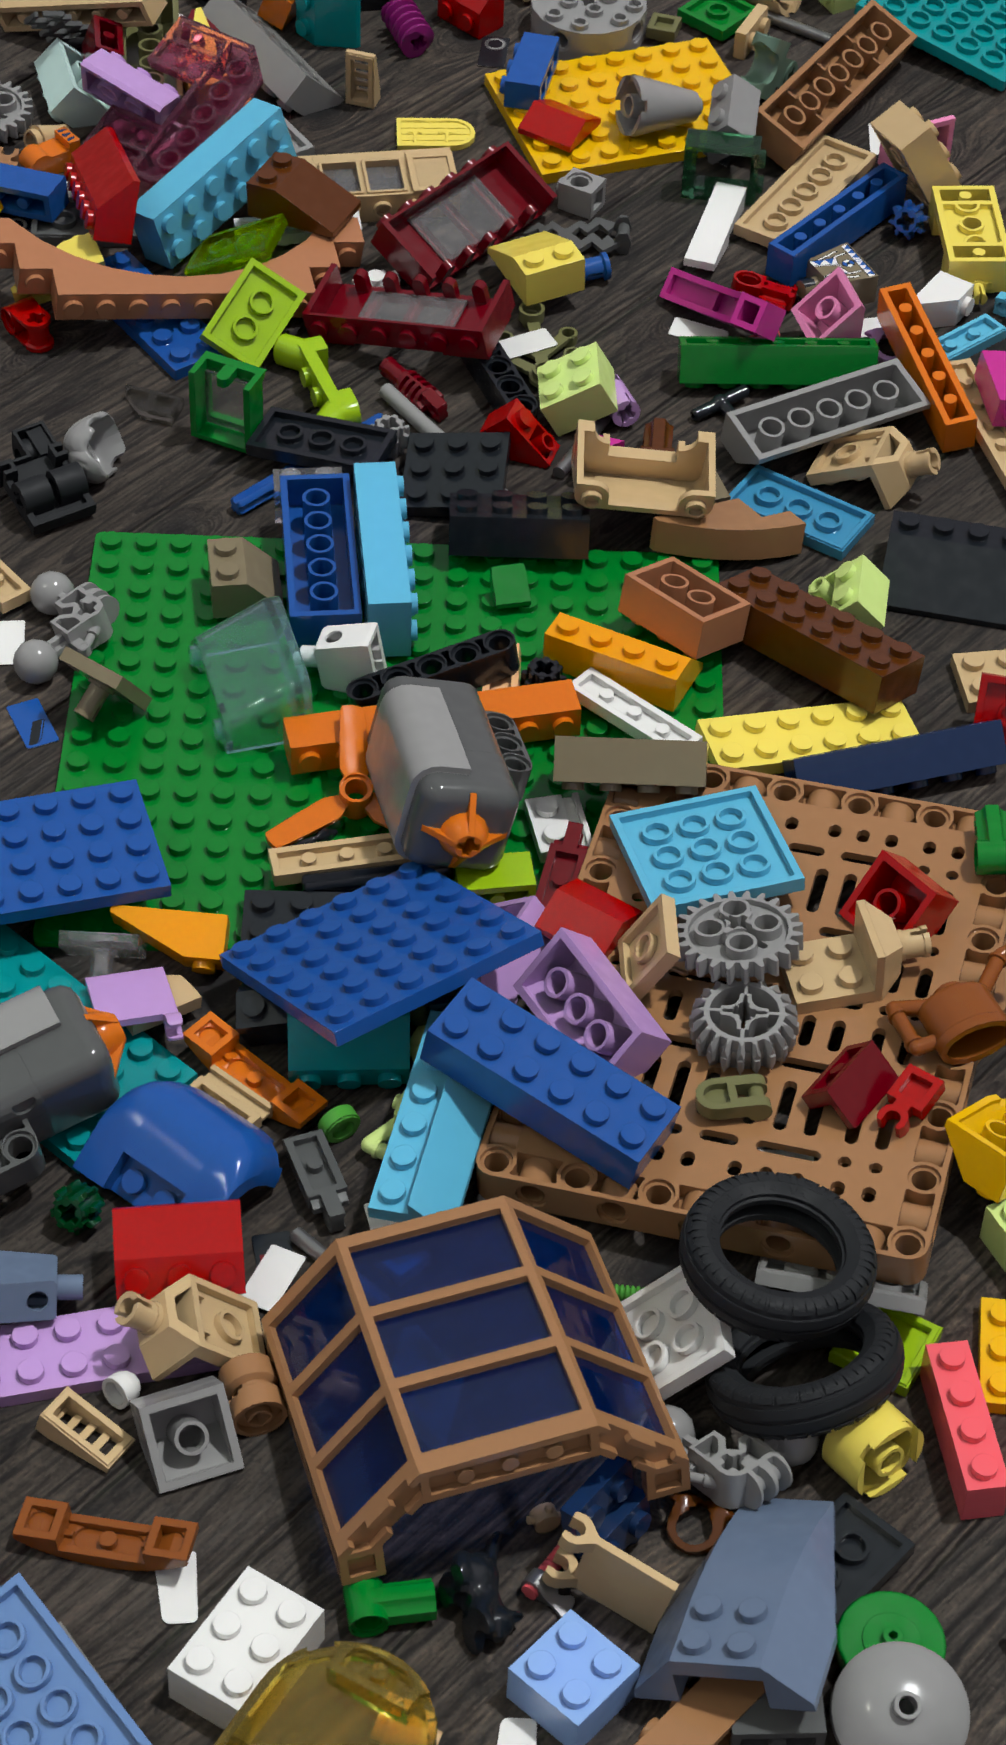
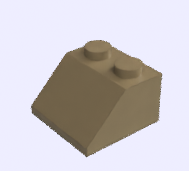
(240, 575)

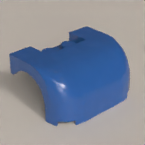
(176, 1147)

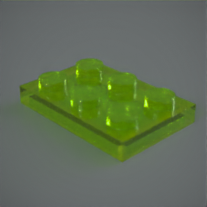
(236, 246)

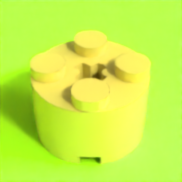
(874, 1450)

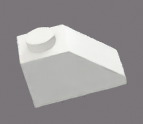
(946, 299)

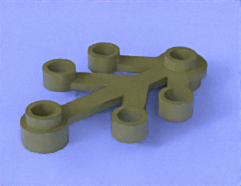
(531, 319)

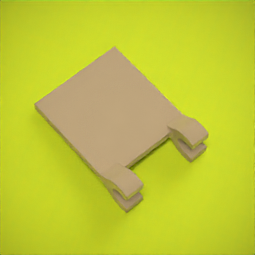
(610, 1576)

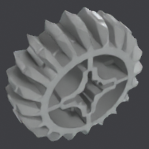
(768, 1029)

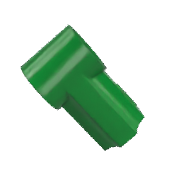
(990, 841)
(376, 1605)

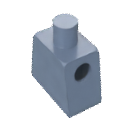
(32, 1286)

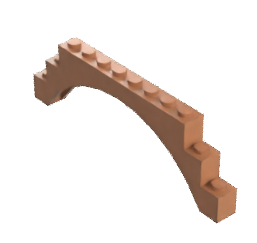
(99, 292)

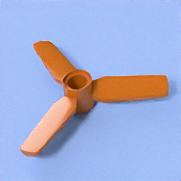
(355, 779)

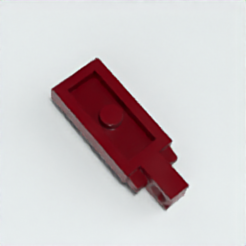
(562, 862)

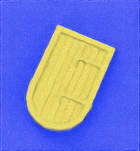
(433, 133)

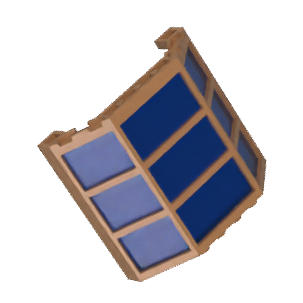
(457, 1364)

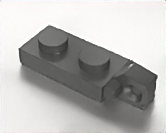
(318, 1177)

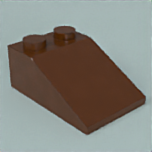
(302, 194)

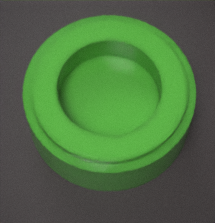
(339, 1123)

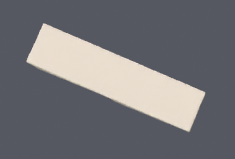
(715, 226)

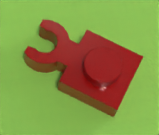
(910, 1095)

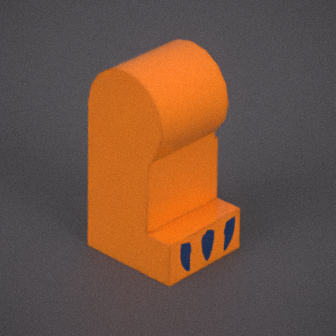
(51, 154)

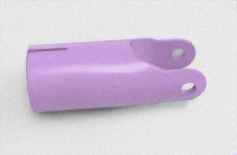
(628, 409)

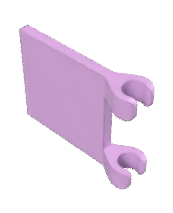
(137, 999)

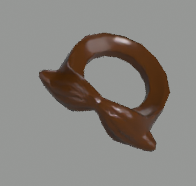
(681, 1504)

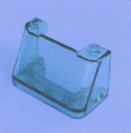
(253, 675)

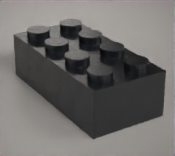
(518, 525)

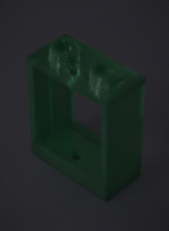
(702, 186)

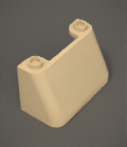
(644, 478)

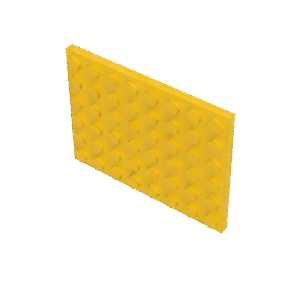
(592, 86)

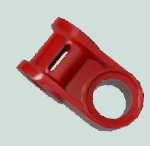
(28, 324)

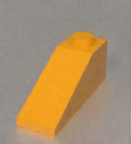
(185, 936)

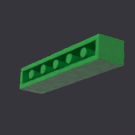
(766, 363)

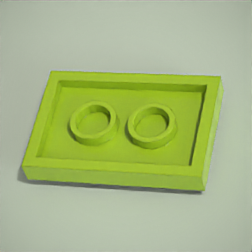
(253, 314)

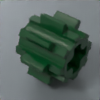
(77, 1207)

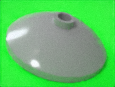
(876, 1679)

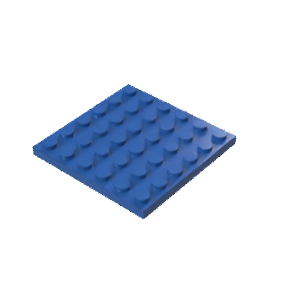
(379, 951)

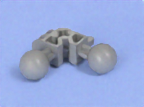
(81, 624)
(743, 1474)

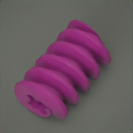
(407, 27)

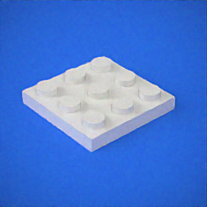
(677, 1333)

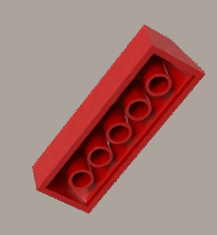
(104, 187)

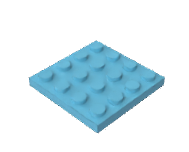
(707, 849)

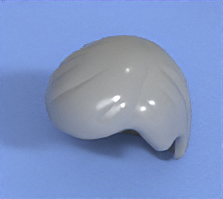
(95, 446)

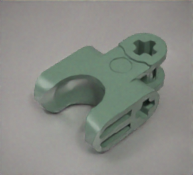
(770, 64)

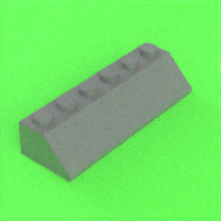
(282, 68)
(821, 413)

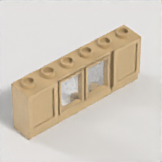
(385, 177)

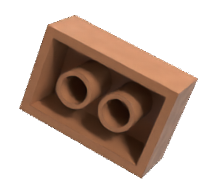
(684, 607)

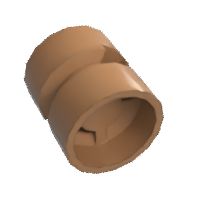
(253, 1394)

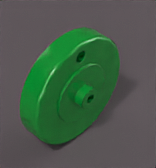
(887, 1618)

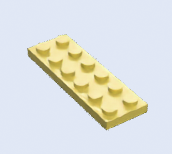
(766, 738)

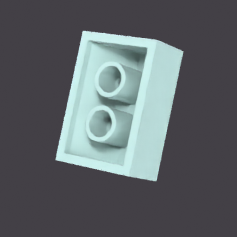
(62, 87)

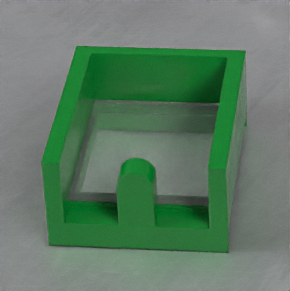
(225, 400)

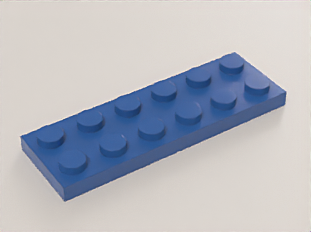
(168, 341)

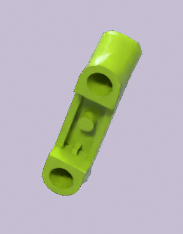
(311, 360)

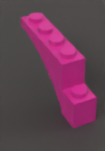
(723, 304)

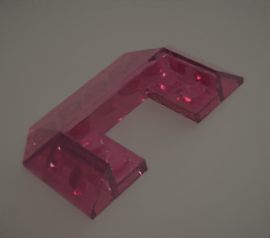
(222, 79)

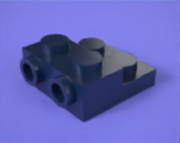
(612, 1503)

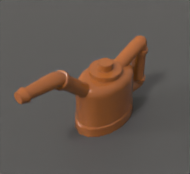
(959, 1017)

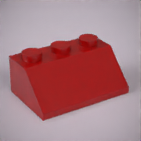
(171, 1240)

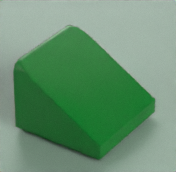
(509, 586)

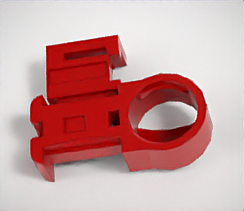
(760, 287)

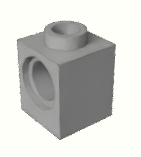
(581, 193)

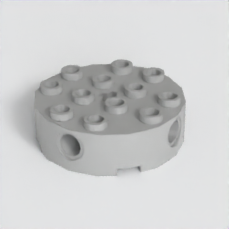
(590, 25)

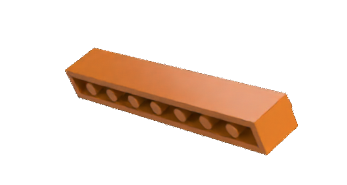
(537, 709)

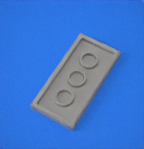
(805, 1278)

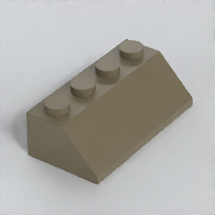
(630, 762)

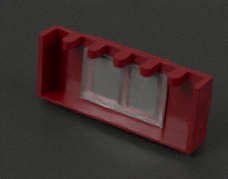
(463, 216)
(409, 318)

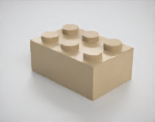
(915, 150)

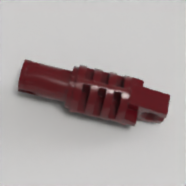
(415, 389)

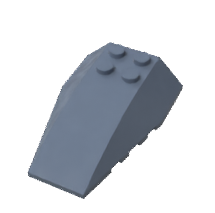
(755, 1609)

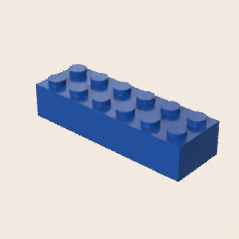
(319, 554)
(550, 1082)

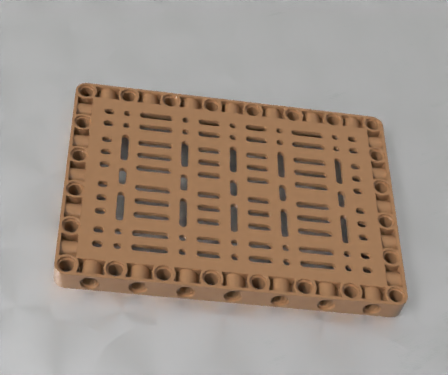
(913, 1168)

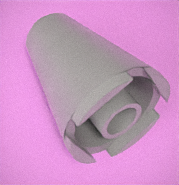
(654, 105)

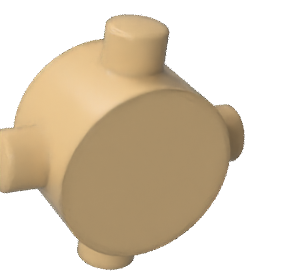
(544, 1517)

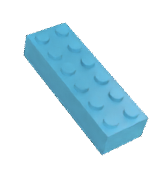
(209, 183)
(384, 555)

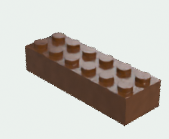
(825, 642)

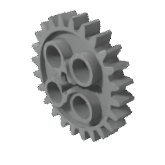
(15, 111)
(739, 937)

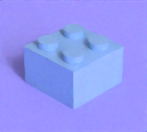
(572, 1680)

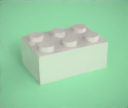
(240, 1643)

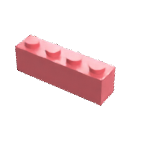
(964, 1429)

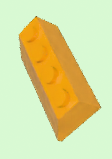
(640, 667)

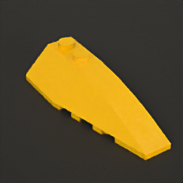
(980, 1146)

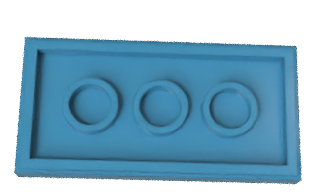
(830, 522)

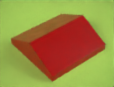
(557, 124)
(588, 912)

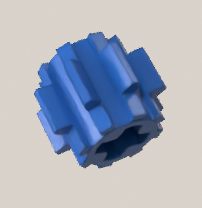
(905, 226)

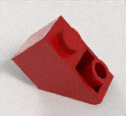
(529, 439)

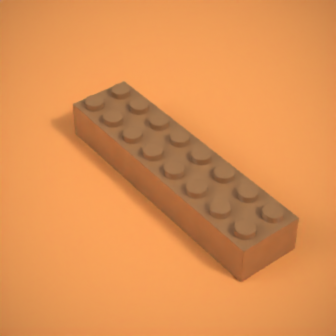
(831, 83)

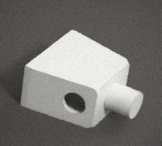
(345, 654)

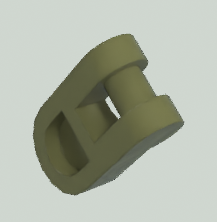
(719, 1098)

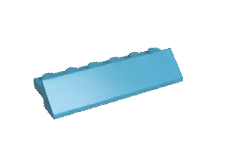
(429, 1145)

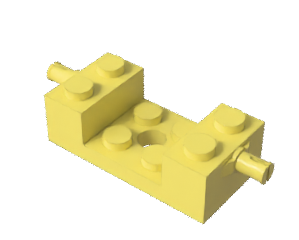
(970, 236)

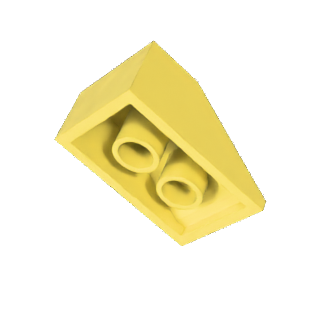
(540, 266)

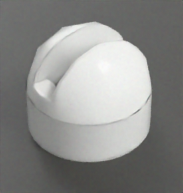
(121, 1388)

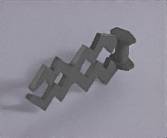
(58, 24)
(621, 226)

